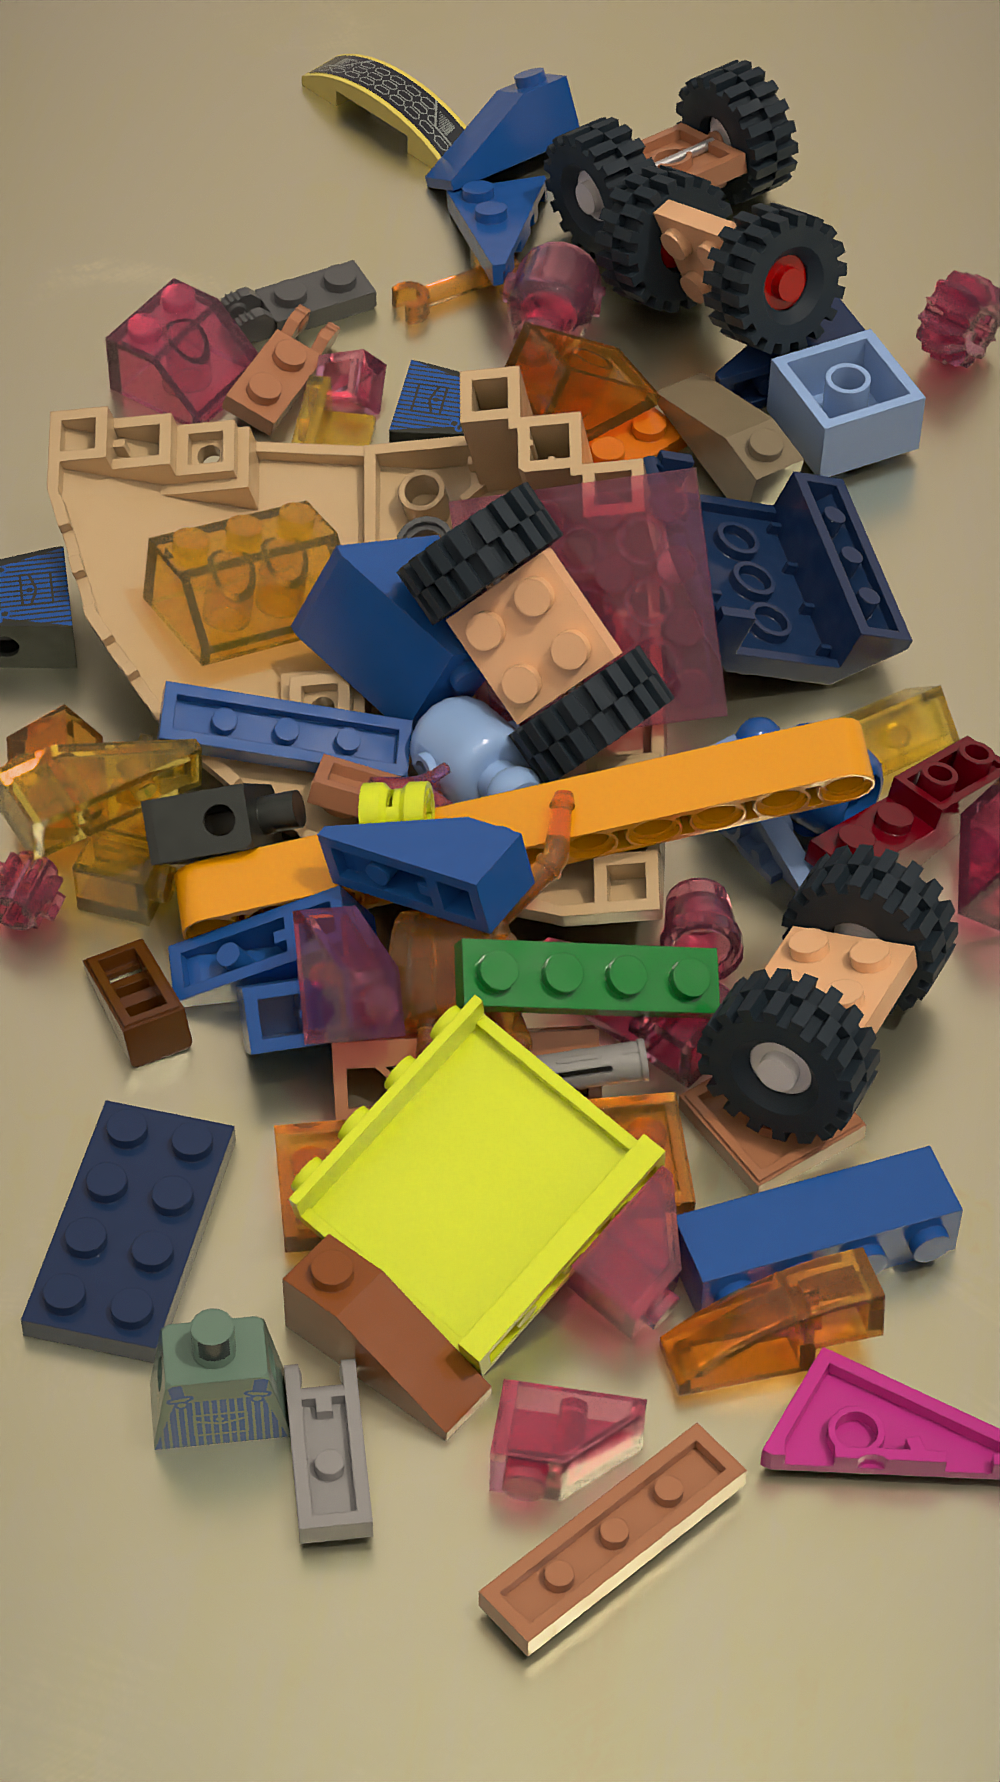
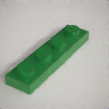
(587, 978)

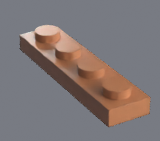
(611, 1539)

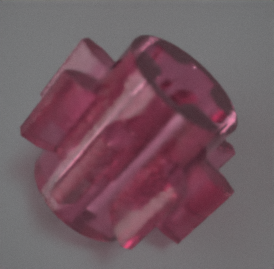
(28, 891)

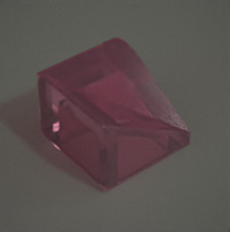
(355, 380)

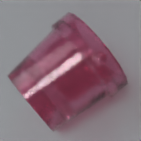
(702, 917)

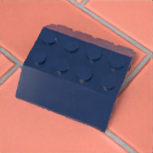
(796, 582)

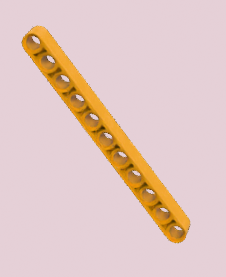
(612, 814)

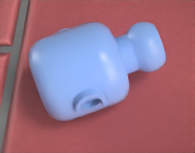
(474, 746)

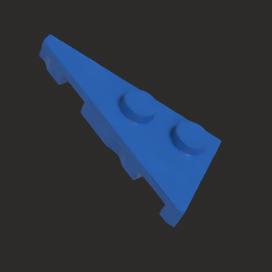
(497, 219)

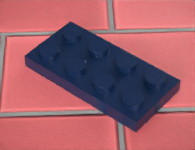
(129, 1231)

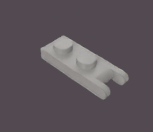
(328, 1457)

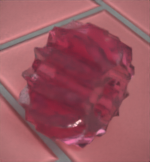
(960, 319)

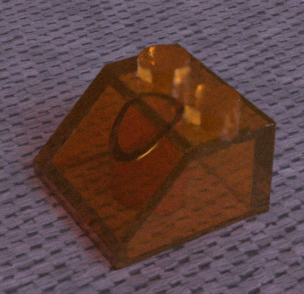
(580, 375)

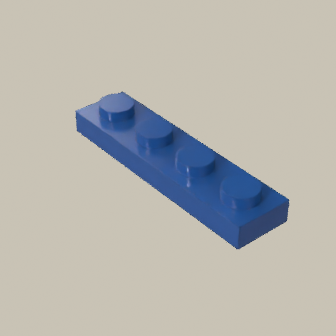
(281, 730)

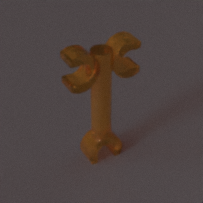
(420, 298)

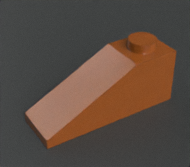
(361, 1315)

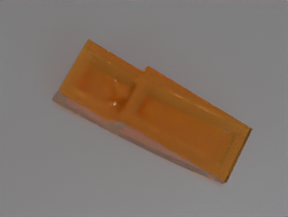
(776, 1324)

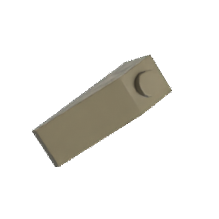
(731, 439)

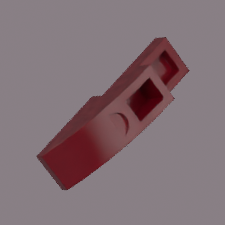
(920, 806)

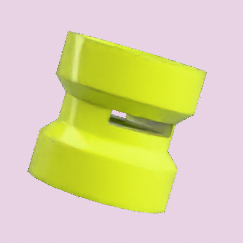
(382, 804)

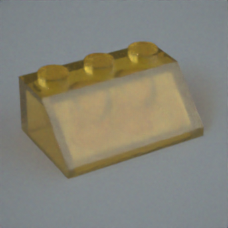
(238, 579)

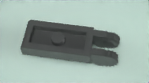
(328, 293)

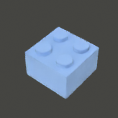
(845, 403)

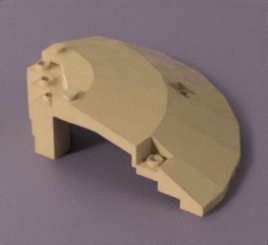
(147, 477)

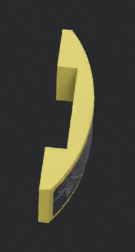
(392, 98)

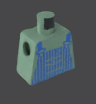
(217, 1383)

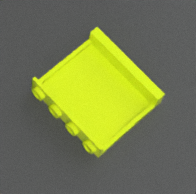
(475, 1182)

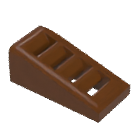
(140, 1006)

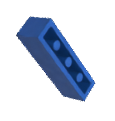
(890, 1207)

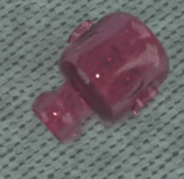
(555, 289)

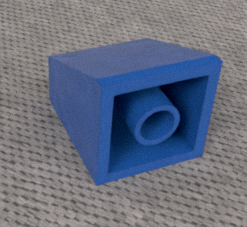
(379, 636)

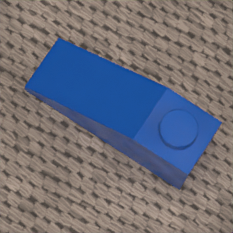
(508, 130)
(436, 866)
(246, 952)

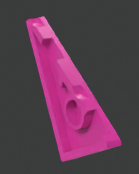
(871, 1424)

